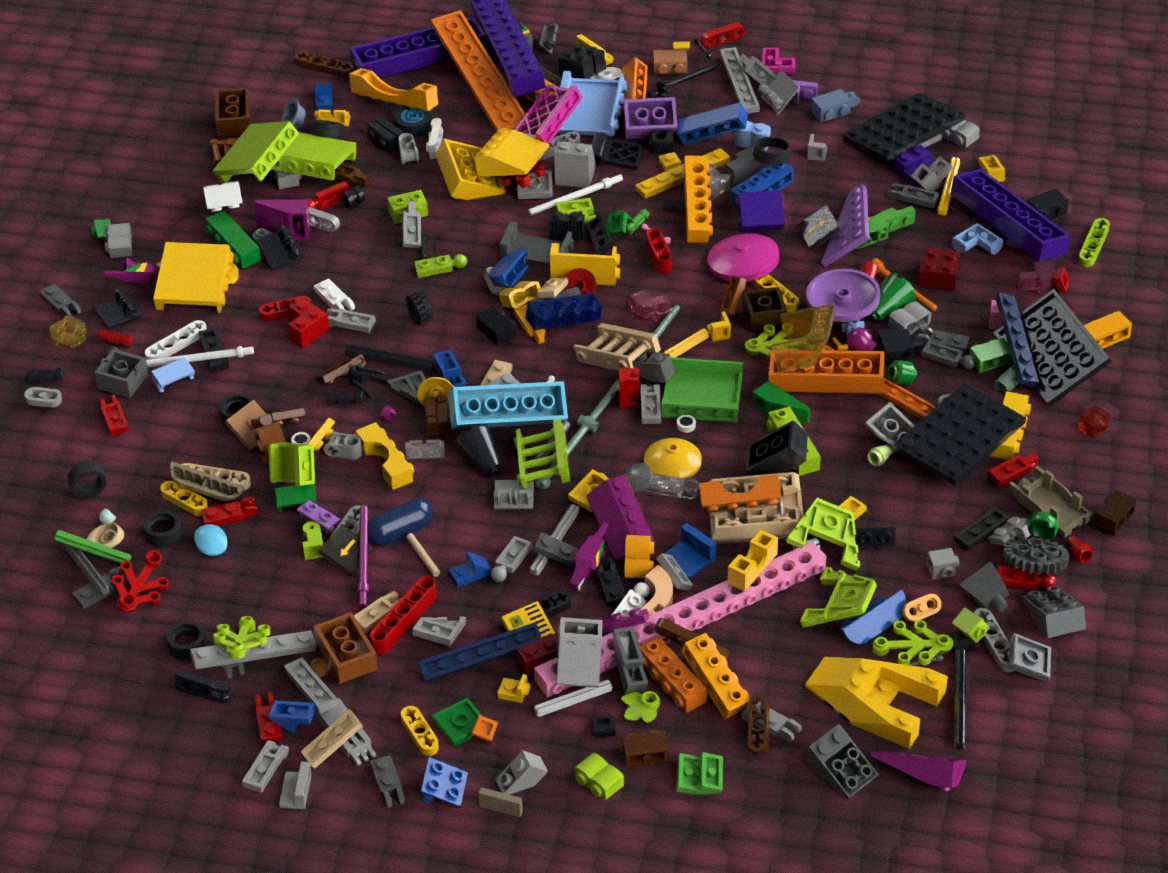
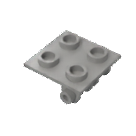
(778, 92)
(512, 496)

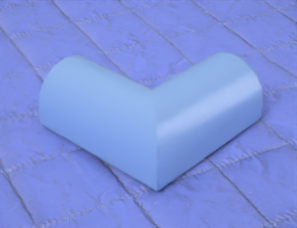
(977, 236)

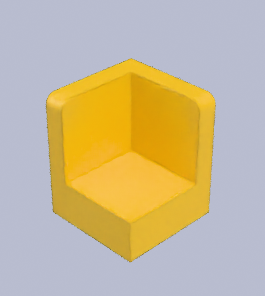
(720, 330)

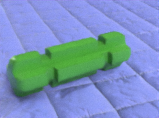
(637, 221)

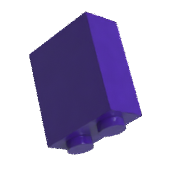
(760, 211)

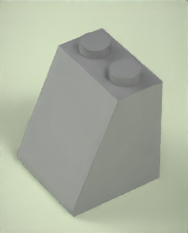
(574, 164)

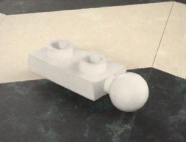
(633, 599)

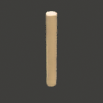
(423, 555)

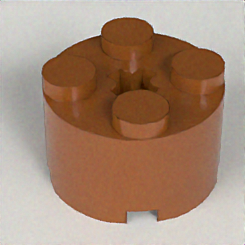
(268, 435)

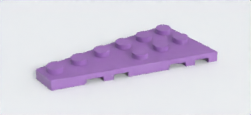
(853, 225)

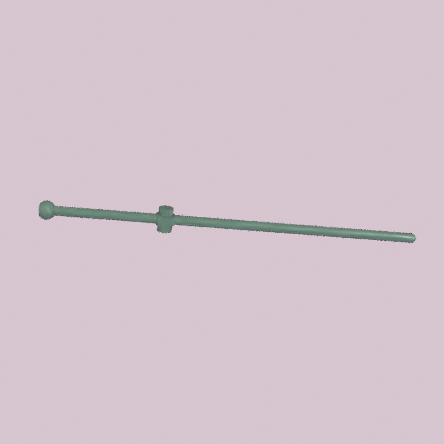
(588, 422)

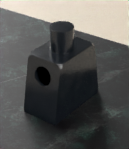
(897, 345)

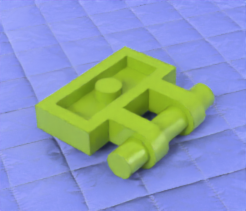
(582, 206)

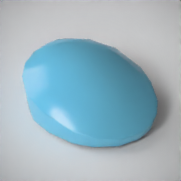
(210, 540)

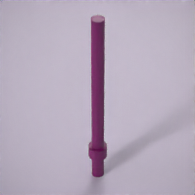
(363, 587)

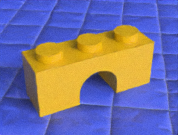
(746, 569)

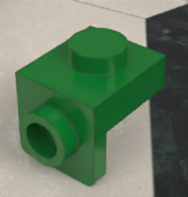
(99, 227)

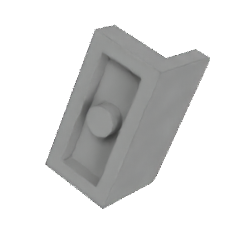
(296, 788)

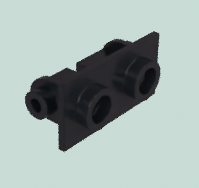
(875, 536)

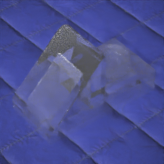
(718, 182)

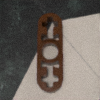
(752, 717)

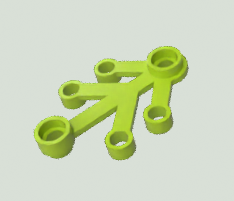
(759, 345)
(938, 643)
(239, 647)

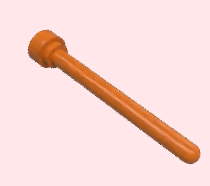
(920, 298)

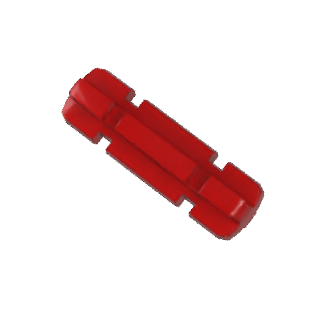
(114, 337)

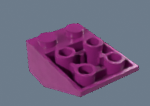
(290, 213)

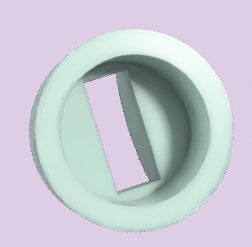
(106, 516)

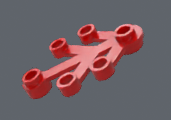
(524, 180)
(139, 584)

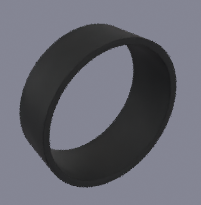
(768, 157)

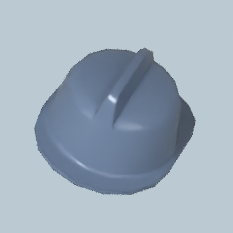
(294, 113)

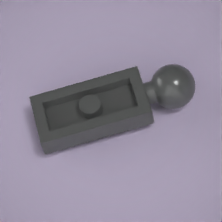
(947, 355)

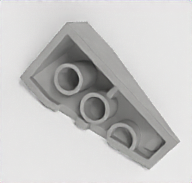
(889, 424)

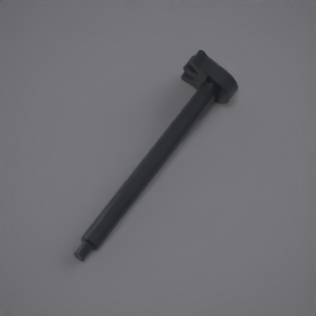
(662, 85)

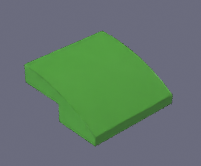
(699, 774)

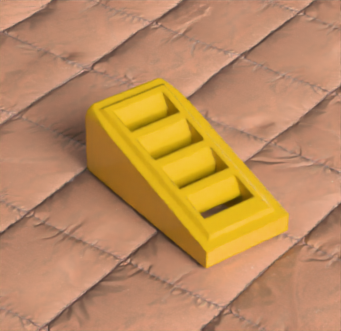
(993, 167)

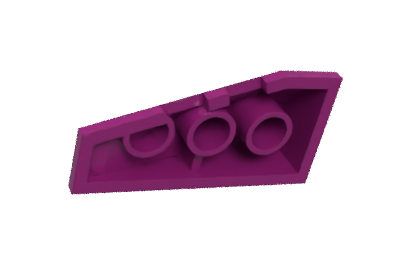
(935, 771)

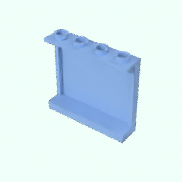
(598, 107)

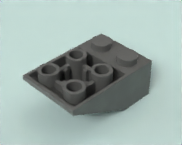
(1055, 611)
(839, 762)

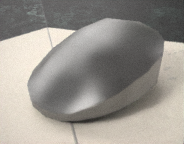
(639, 477)

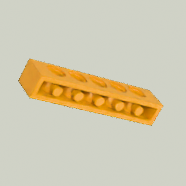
(697, 200)

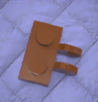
(733, 294)

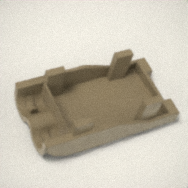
(1048, 495)

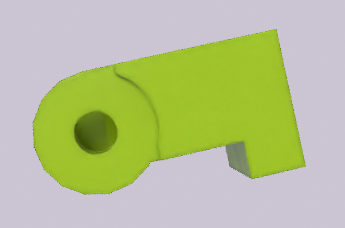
(312, 539)

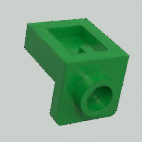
(617, 222)

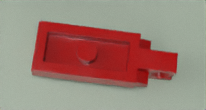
(1012, 469)

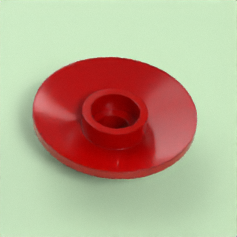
(581, 277)

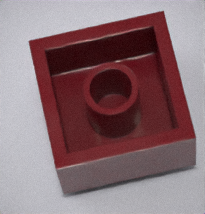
(939, 269)

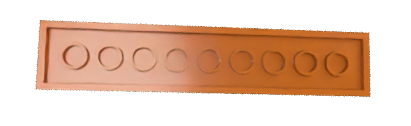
(478, 70)

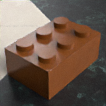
(345, 647)

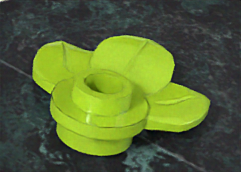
(641, 706)

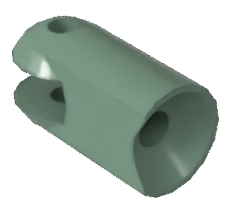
(1007, 380)

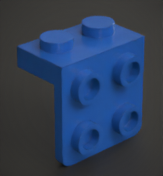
(693, 551)

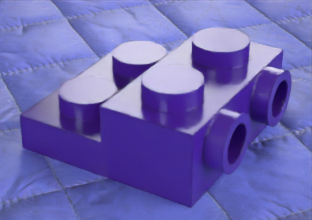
(910, 161)

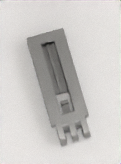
(361, 742)

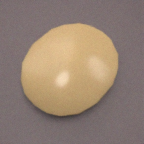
(107, 535)

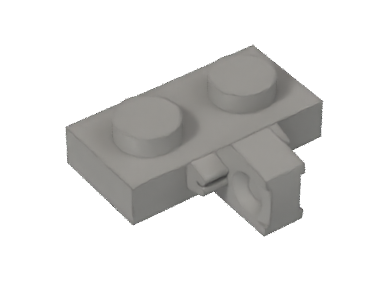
(1014, 528)

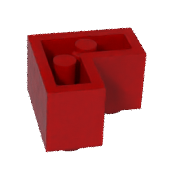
(306, 323)

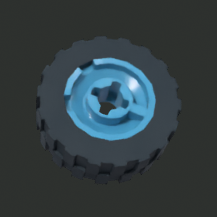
(413, 121)

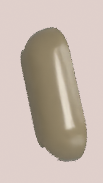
(205, 483)

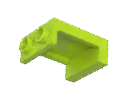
(291, 463)

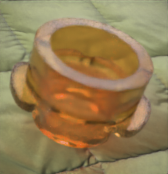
(320, 667)

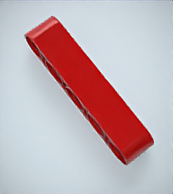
(403, 615)

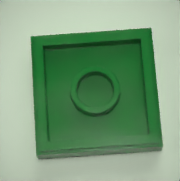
(457, 721)

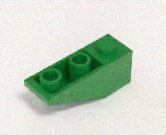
(771, 398)

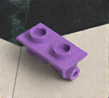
(312, 512)

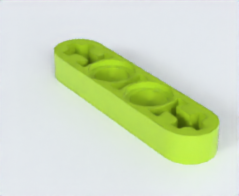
(1094, 242)

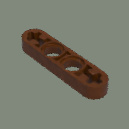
(307, 60)
(681, 635)

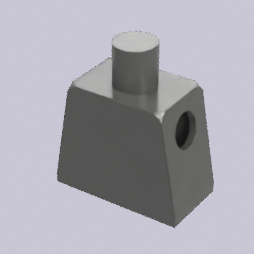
(986, 588)

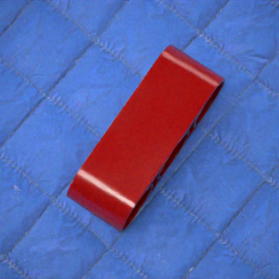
(659, 251)

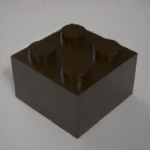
(763, 308)

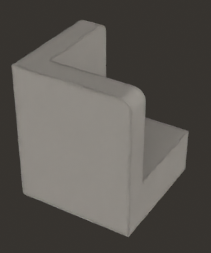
(816, 150)

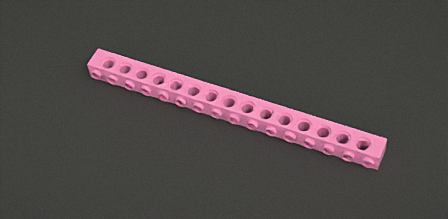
(705, 607)

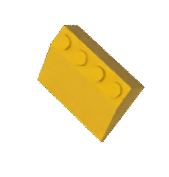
(509, 154)
(461, 173)

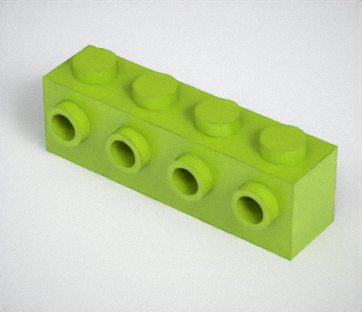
(783, 416)

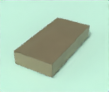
(500, 802)

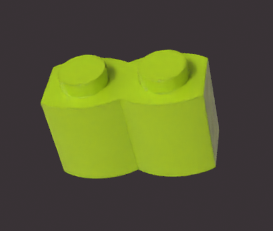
(599, 776)

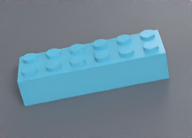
(507, 404)

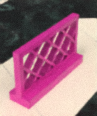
(554, 119)

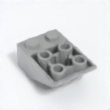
(579, 652)

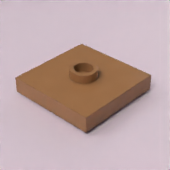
(241, 424)

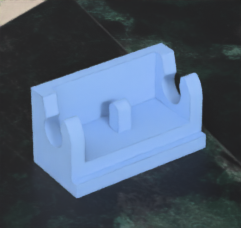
(171, 373)

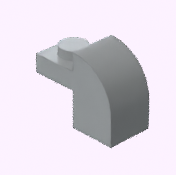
(932, 177)

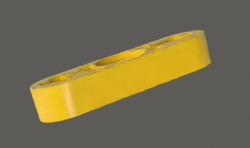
(178, 492)
(419, 722)

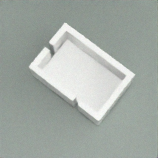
(222, 195)

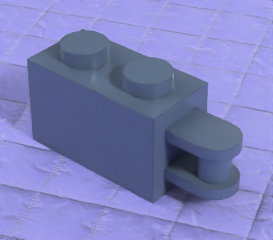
(833, 104)

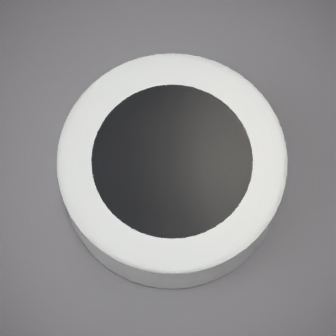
(686, 423)
(301, 438)

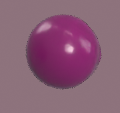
(860, 340)

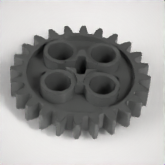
(1036, 555)

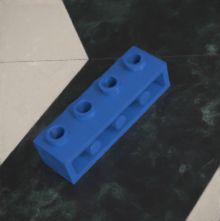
(712, 123)
(768, 179)

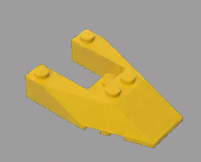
(866, 688)

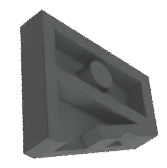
(407, 385)

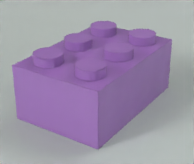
(648, 115)

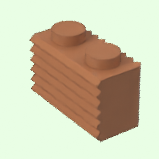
(670, 61)

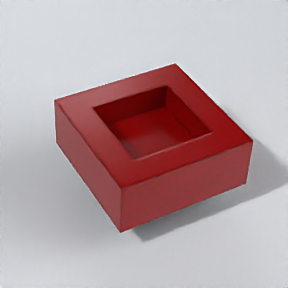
(1061, 279)

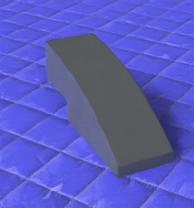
(742, 165)
(629, 661)

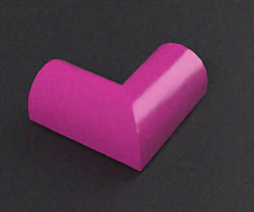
(771, 59)

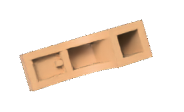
(660, 588)

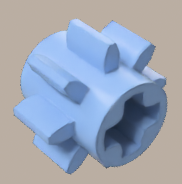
(850, 325)

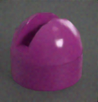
(387, 414)

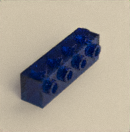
(563, 311)

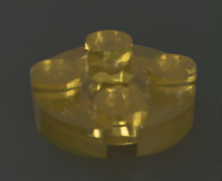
(60, 335)

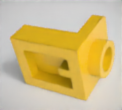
(513, 689)

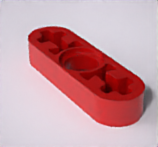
(712, 38)
(271, 307)

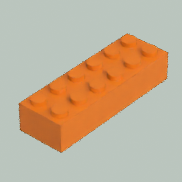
(835, 373)

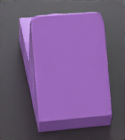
(807, 91)

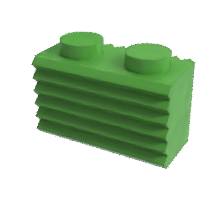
(991, 355)

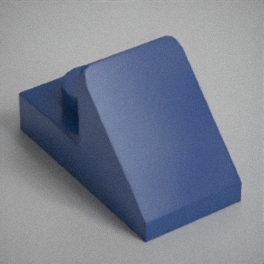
(324, 97)
(471, 571)
(290, 714)

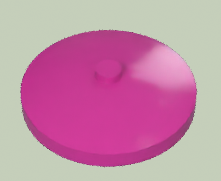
(743, 256)

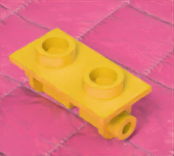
(339, 116)

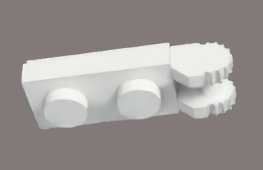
(435, 138)
(333, 295)

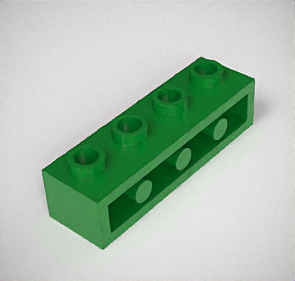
(227, 232)

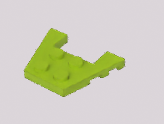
(830, 524)
(847, 600)

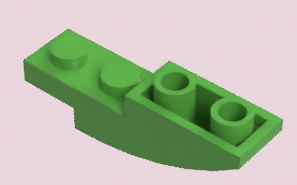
(887, 222)

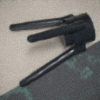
(361, 374)

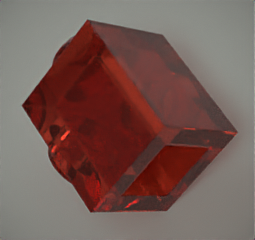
(1094, 421)

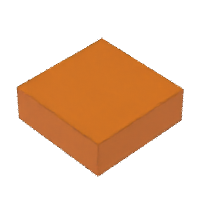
(484, 728)

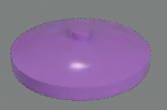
(848, 290)

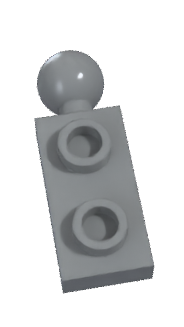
(510, 558)

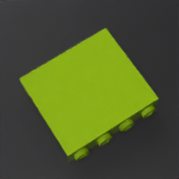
(256, 150)
(315, 156)

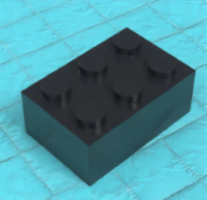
(777, 450)

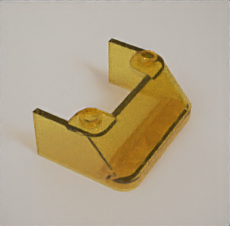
(807, 336)

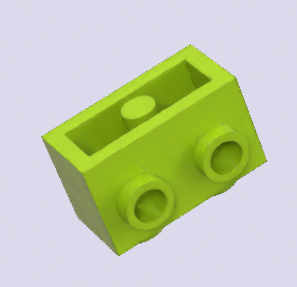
(399, 203)

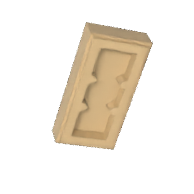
(552, 288)

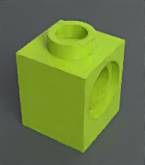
(970, 625)

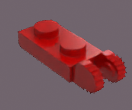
(114, 416)
(229, 512)
(268, 729)

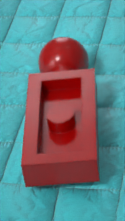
(328, 196)
(1017, 579)

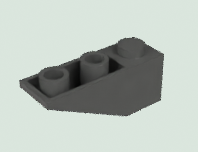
(654, 366)

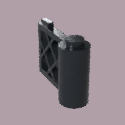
(603, 151)

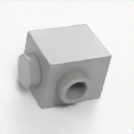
(942, 563)

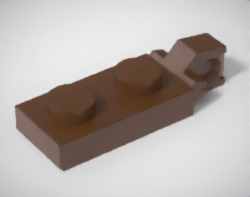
(351, 175)
(341, 369)

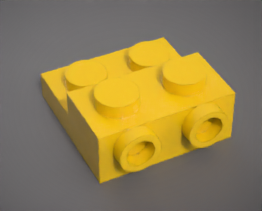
(585, 486)

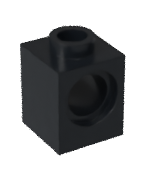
(661, 141)

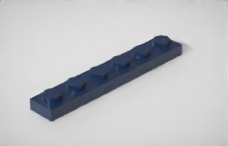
(1017, 340)
(478, 652)

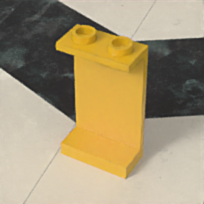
(601, 266)

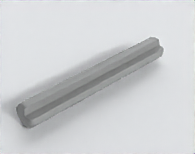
(572, 698)

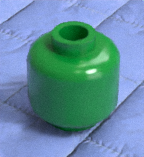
(902, 372)

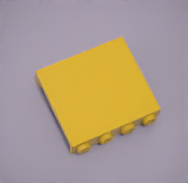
(193, 275)

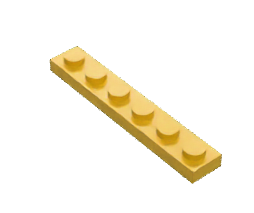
(676, 175)

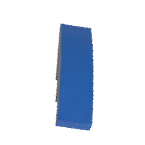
(449, 368)

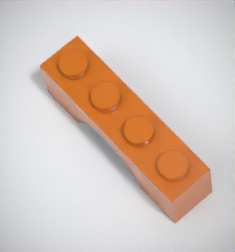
(765, 491)

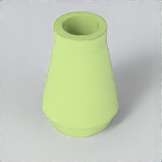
(880, 454)

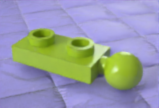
(439, 265)

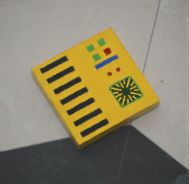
(528, 615)

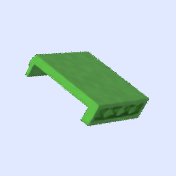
(703, 390)

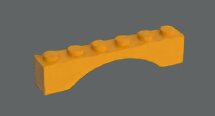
(367, 83)

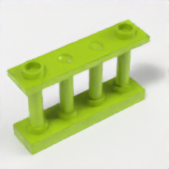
(559, 457)

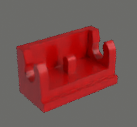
(629, 387)

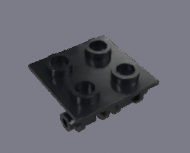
(279, 247)
(118, 310)

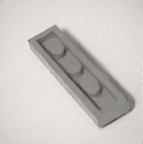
(311, 685)

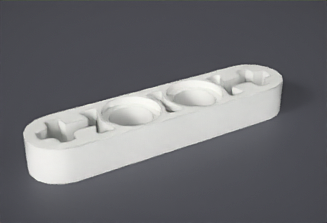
(191, 331)

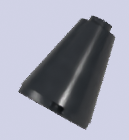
(480, 449)

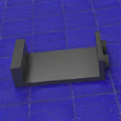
(537, 247)

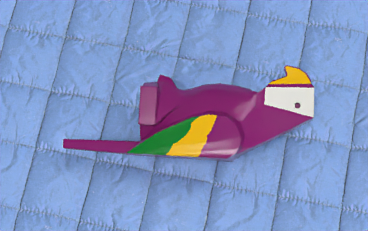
(136, 272)
(588, 557)

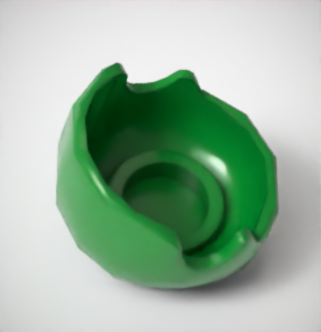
(1043, 525)

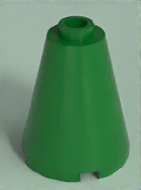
(893, 295)

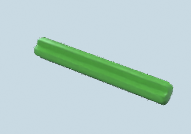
(91, 547)

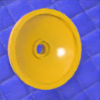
(673, 458)

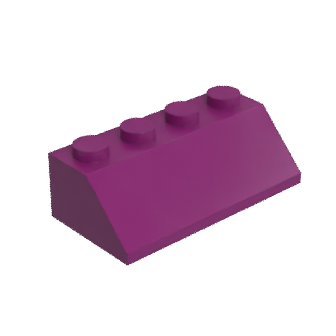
(617, 506)

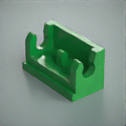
(294, 495)

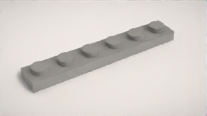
(739, 79)
(275, 646)

